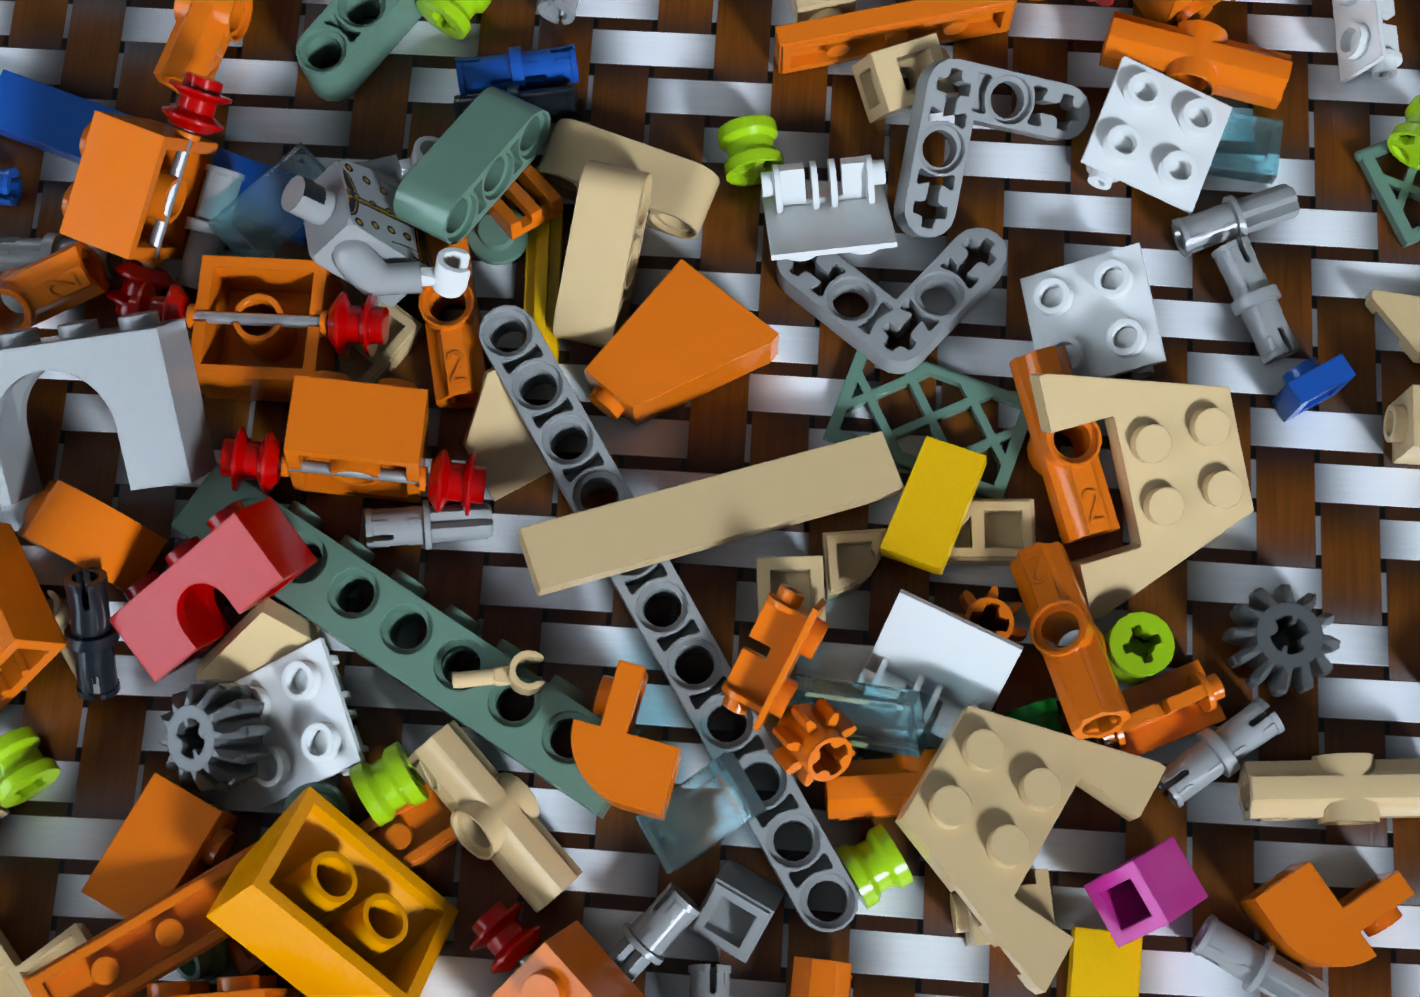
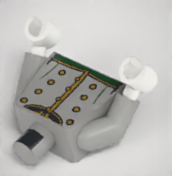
(361, 239)

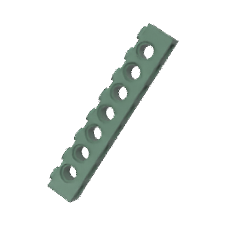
(426, 666)

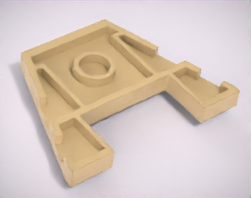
(1174, 470)
(992, 806)

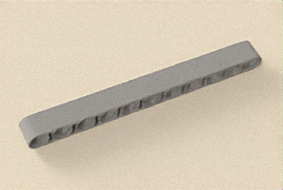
(638, 588)

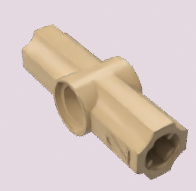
(1330, 789)
(494, 815)

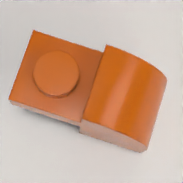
(90, 534)
(616, 764)
(1313, 926)

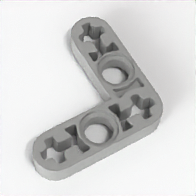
(969, 108)
(893, 316)

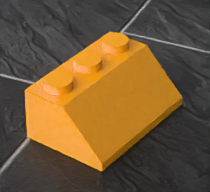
(333, 907)

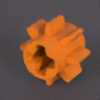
(1001, 614)
(814, 742)

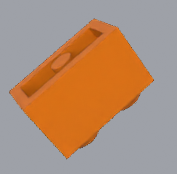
(161, 846)

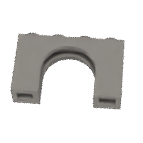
(140, 373)

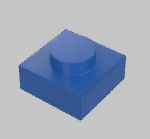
(1310, 385)

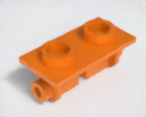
(764, 681)
(1168, 709)

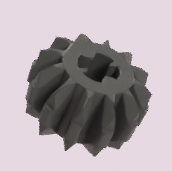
(1292, 663)
(215, 735)

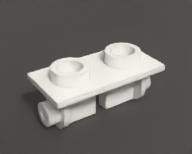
(1364, 39)

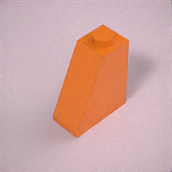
(677, 348)
(27, 624)

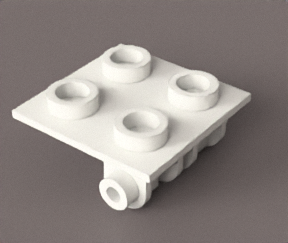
(1155, 136)
(829, 215)
(1099, 313)
(940, 657)
(308, 720)

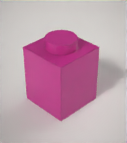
(1146, 892)

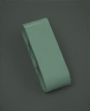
(357, 46)
(471, 165)

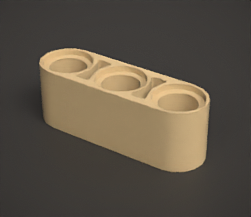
(680, 186)
(602, 253)

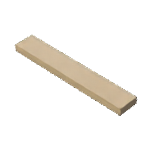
(708, 513)

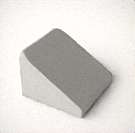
(737, 910)

